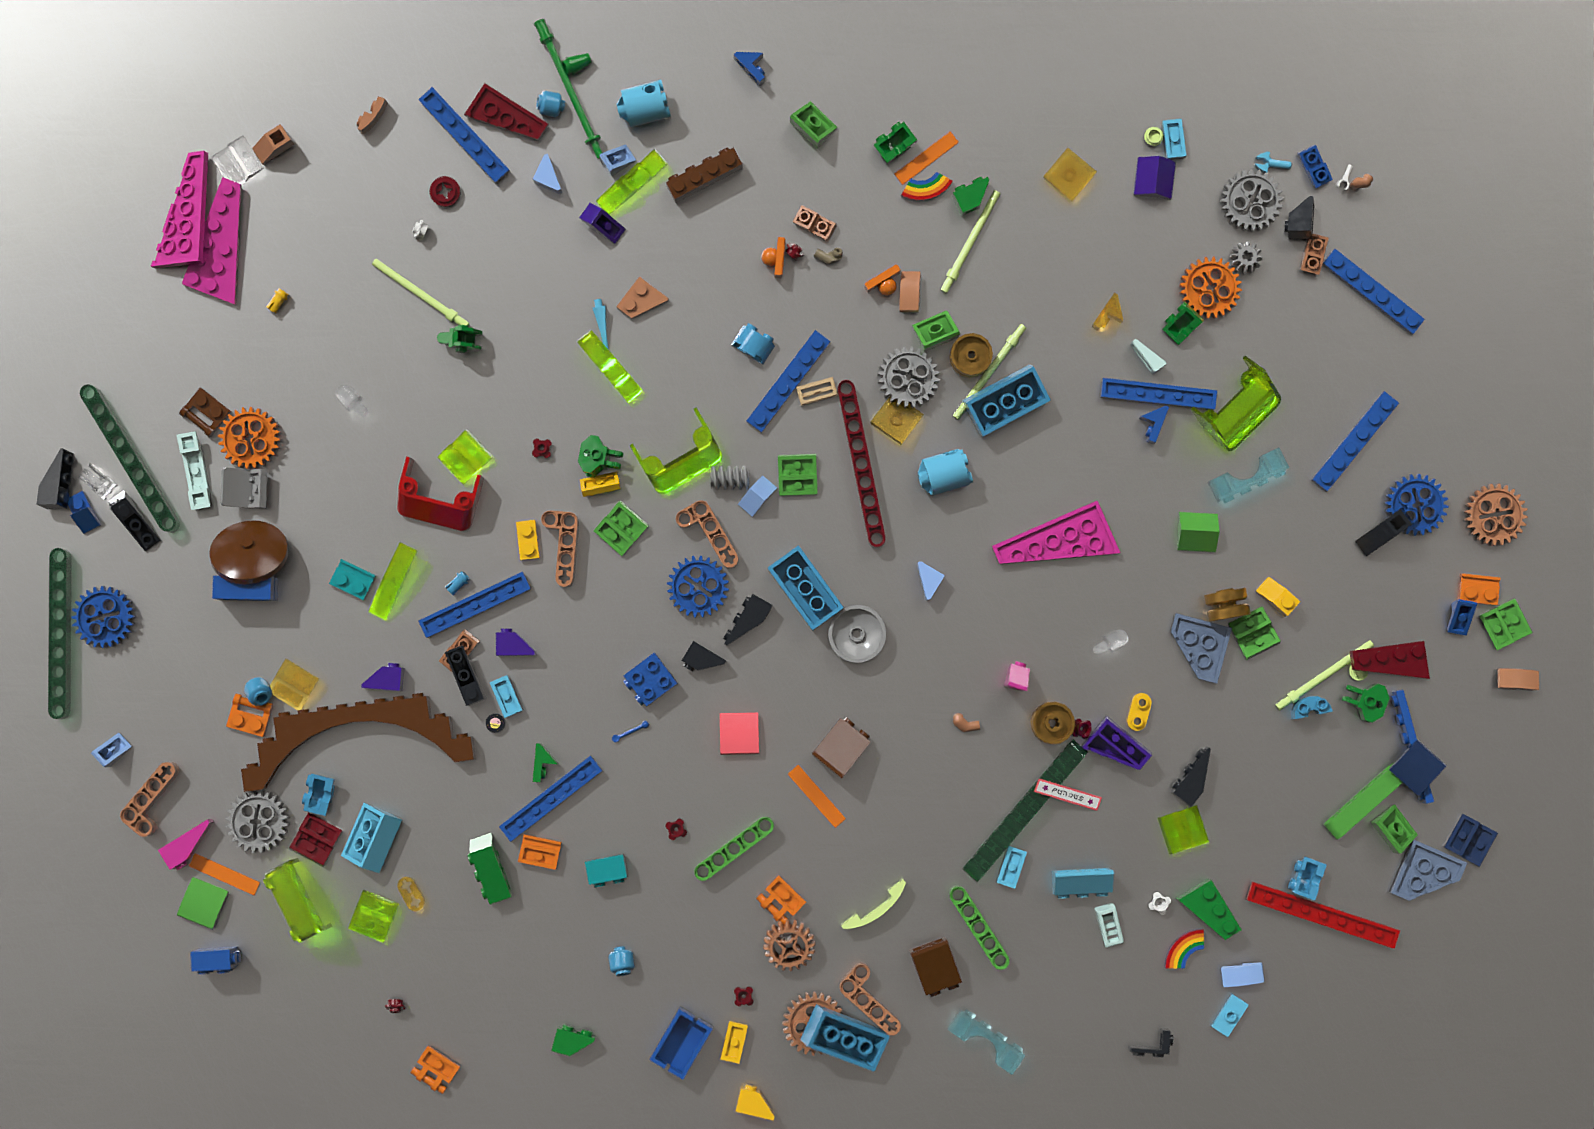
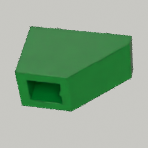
(970, 197)
(570, 1041)

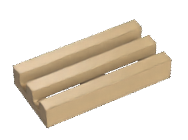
(820, 398)

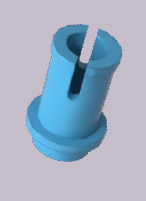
(457, 582)

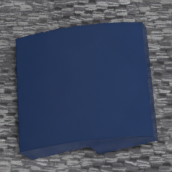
(1417, 767)
(1471, 840)

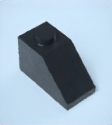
(1301, 220)
(700, 658)

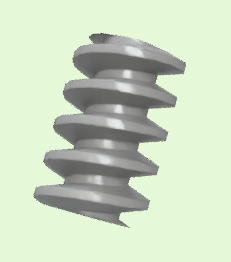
(729, 477)

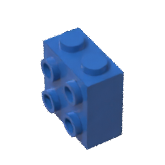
(649, 680)
(220, 959)

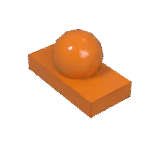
(775, 257)
(884, 281)

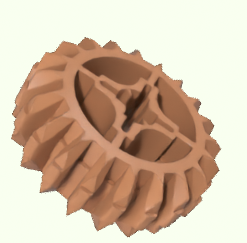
(776, 935)

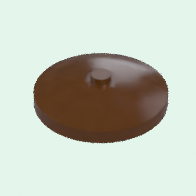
(248, 552)

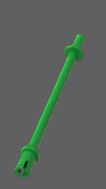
(546, 38)

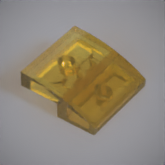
(293, 684)

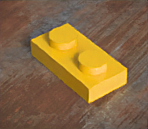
(600, 484)
(527, 540)
(734, 1042)

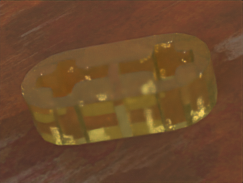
(407, 896)

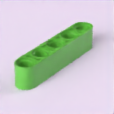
(1362, 803)
(727, 855)
(985, 934)

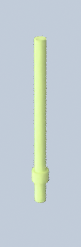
(953, 274)
(450, 314)
(1011, 341)
(1293, 696)

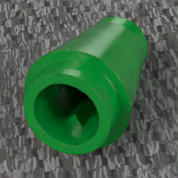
(576, 63)

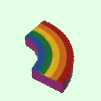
(926, 189)
(1183, 948)

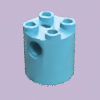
(643, 104)
(944, 472)

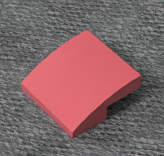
(739, 733)

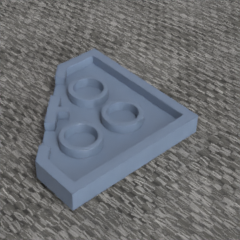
(1202, 645)
(1426, 871)

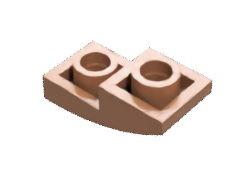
(368, 120)
(814, 223)
(1314, 254)
(910, 291)
(465, 639)
(1518, 679)

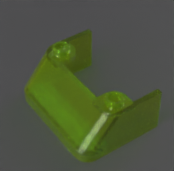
(1244, 410)
(686, 466)
(294, 901)

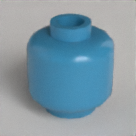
(550, 103)
(258, 691)
(621, 961)

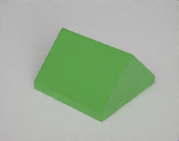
(812, 124)
(936, 331)
(1198, 532)
(1394, 829)

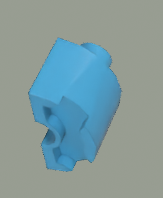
(753, 343)
(1306, 704)
(319, 794)
(1307, 877)

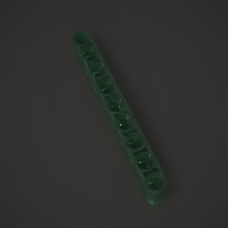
(123, 451)
(64, 642)
(1023, 812)

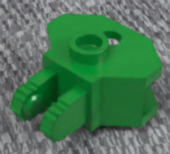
(460, 338)
(598, 456)
(1367, 701)

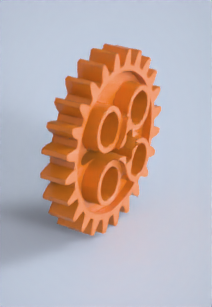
(1226, 280)
(232, 442)

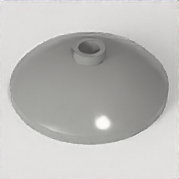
(867, 623)

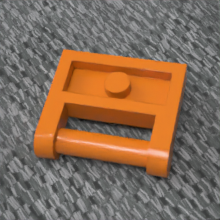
(247, 721)

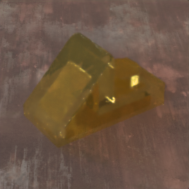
(1112, 309)

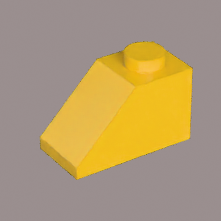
(1277, 596)
(753, 1103)

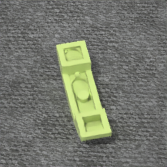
(855, 921)

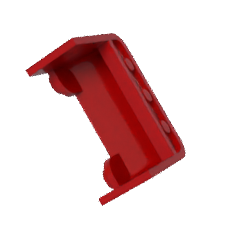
(453, 516)

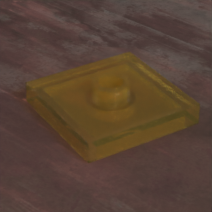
(1069, 174)
(896, 421)

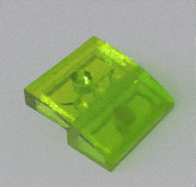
(465, 456)
(1183, 829)
(373, 916)

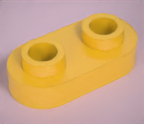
(1138, 711)

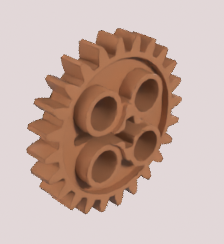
(1492, 497)
(798, 1015)

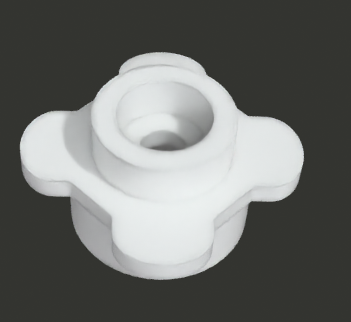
(420, 229)
(1164, 900)

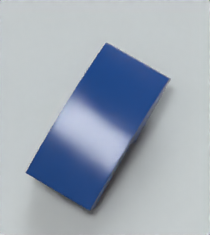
(1314, 166)

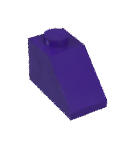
(602, 222)
(512, 644)
(386, 678)

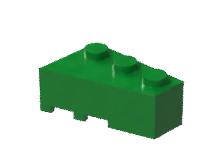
(489, 869)
(1210, 908)

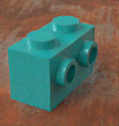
(606, 870)

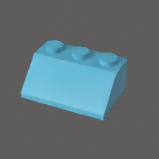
(371, 838)
(1082, 882)

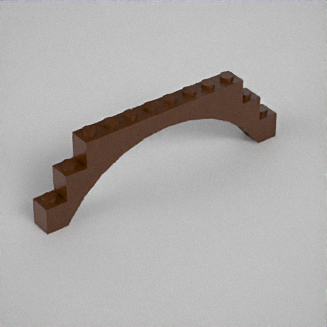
(297, 729)

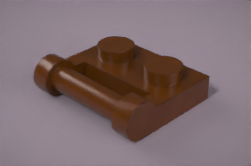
(209, 407)

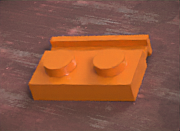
(1479, 589)
(539, 851)

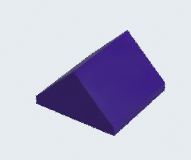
(1154, 177)

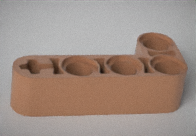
(711, 535)
(563, 549)
(152, 796)
(872, 1002)

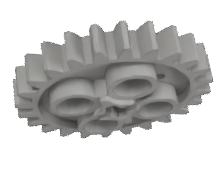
(1237, 192)
(914, 361)
(274, 823)

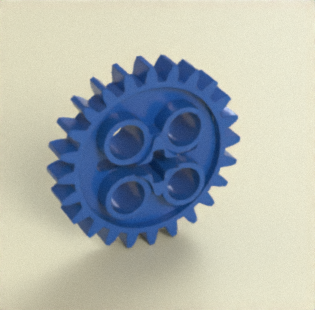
(1434, 501)
(708, 572)
(107, 633)

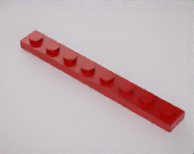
(1323, 915)

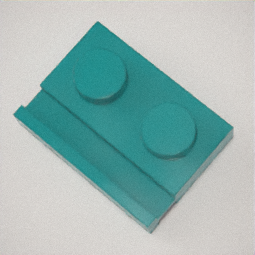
(352, 579)

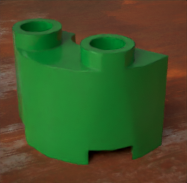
(896, 142)
(1182, 323)

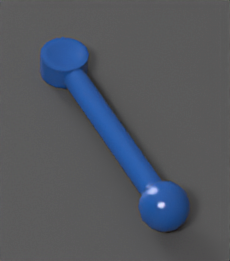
(616, 738)

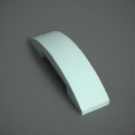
(195, 470)

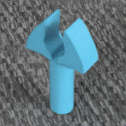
(1271, 163)

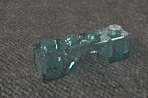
(1270, 465)
(965, 1027)

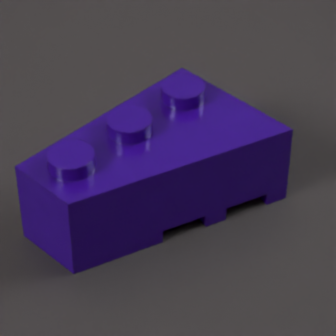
(1115, 743)

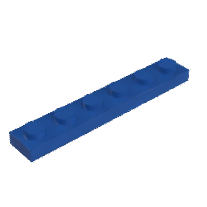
(464, 135)
(1373, 291)
(788, 381)
(1158, 393)
(1355, 441)
(474, 604)
(1408, 736)
(550, 798)

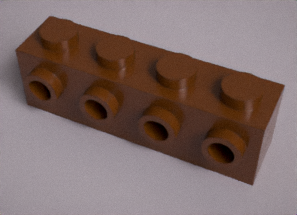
(704, 175)

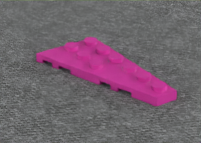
(186, 217)
(221, 246)
(1068, 536)

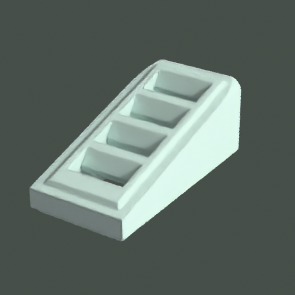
(1149, 358)
(1104, 909)

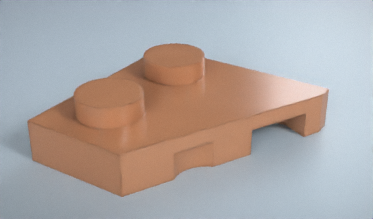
(640, 299)

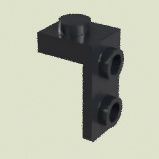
(1166, 1041)

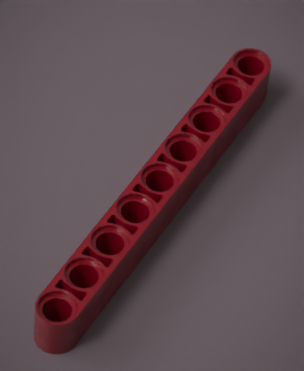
(861, 454)

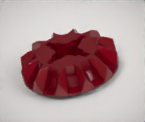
(436, 188)

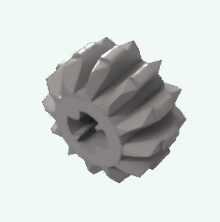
(1246, 264)

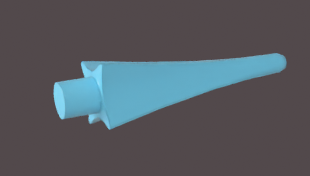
(600, 315)

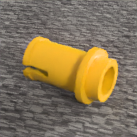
(277, 300)

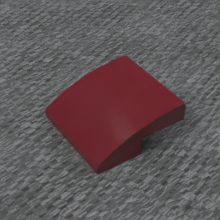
(315, 839)

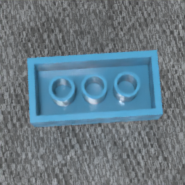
(1006, 400)
(805, 588)
(845, 1038)

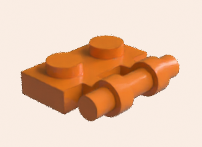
(785, 895)
(437, 1064)

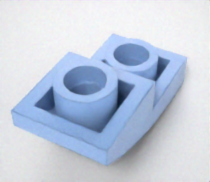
(1242, 975)

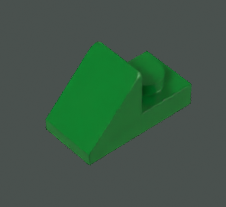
(541, 756)

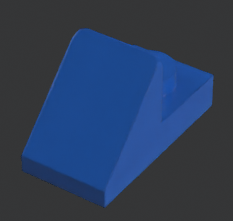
(747, 61)
(1156, 418)
(83, 512)
(1461, 616)

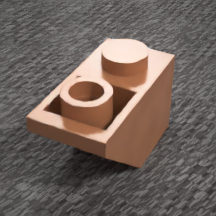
(272, 144)

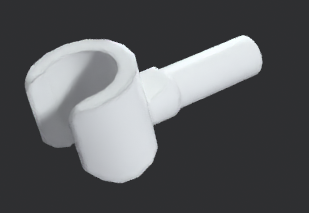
(1345, 178)

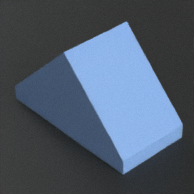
(617, 159)
(546, 176)
(757, 496)
(930, 579)
(111, 750)

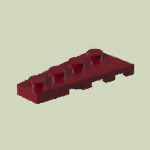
(500, 111)
(1398, 659)

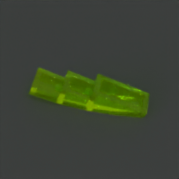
(631, 182)
(609, 366)
(392, 581)

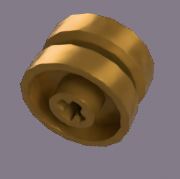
(967, 366)
(1227, 605)
(1052, 711)

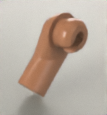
(1360, 182)
(963, 725)

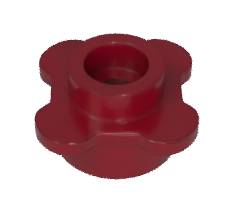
(794, 251)
(545, 444)
(1085, 732)
(672, 825)
(744, 991)
(395, 1006)

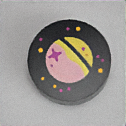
(495, 722)

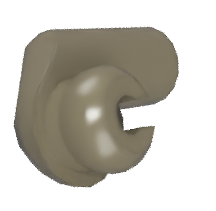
(830, 257)

